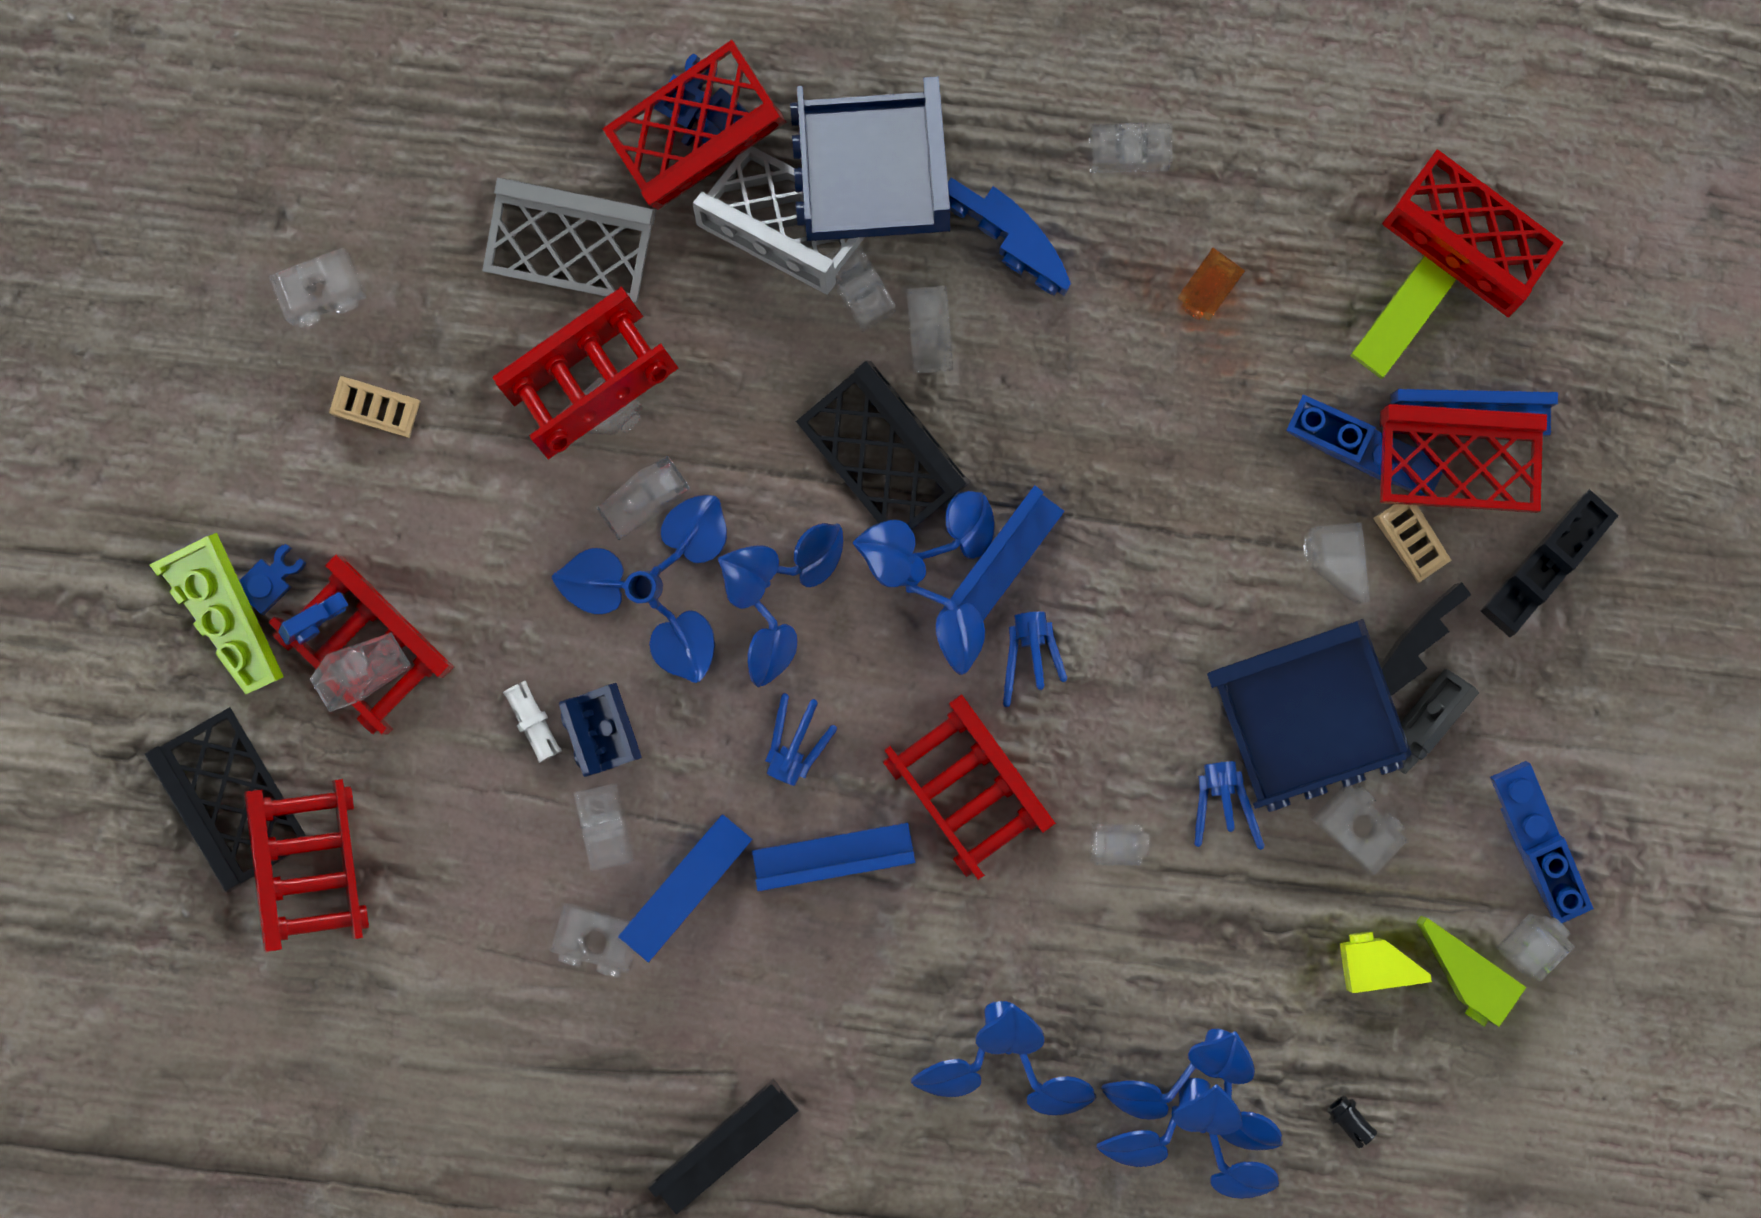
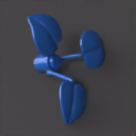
(889, 555)
(749, 573)
(594, 583)
(1007, 1031)
(1219, 1056)
(1201, 1111)

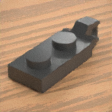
(1435, 715)

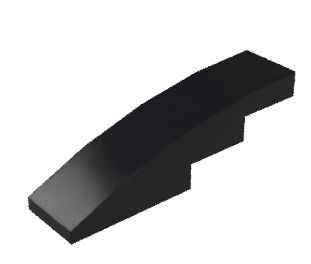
(1549, 563)
(1402, 661)

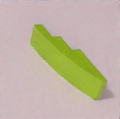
(1403, 317)

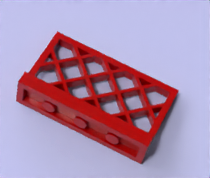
(712, 154)
(1458, 252)
(1466, 424)

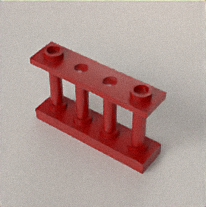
(568, 347)
(371, 606)
(1007, 783)
(267, 849)

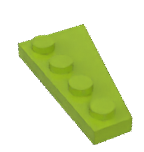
(214, 596)

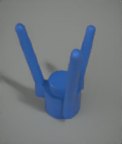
(1032, 631)
(788, 763)
(1222, 780)

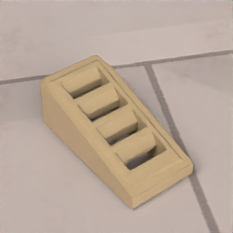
(341, 397)
(1384, 520)

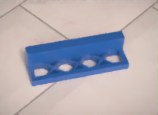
(1480, 400)
(1008, 553)
(833, 856)

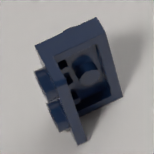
(599, 730)

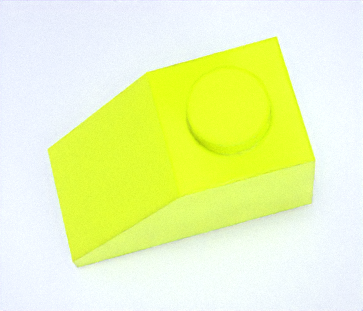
(1377, 965)

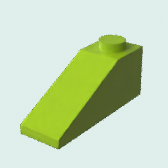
(1475, 980)

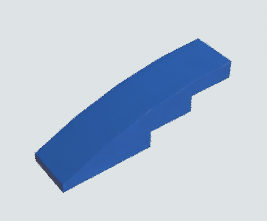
(685, 888)

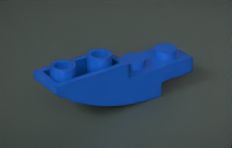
(1024, 241)
(1355, 442)
(1540, 843)

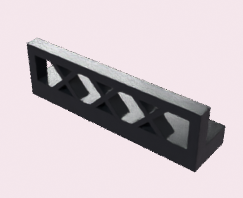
(724, 1147)

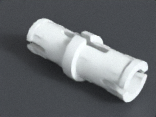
(532, 721)

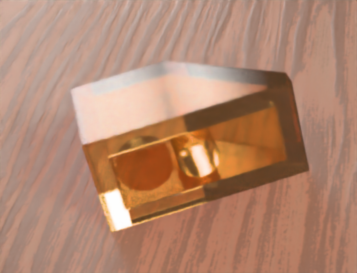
(1210, 285)

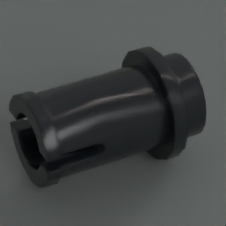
(1351, 1121)

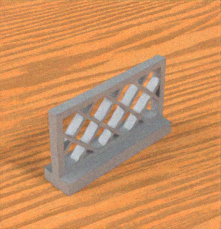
(573, 205)
(761, 238)

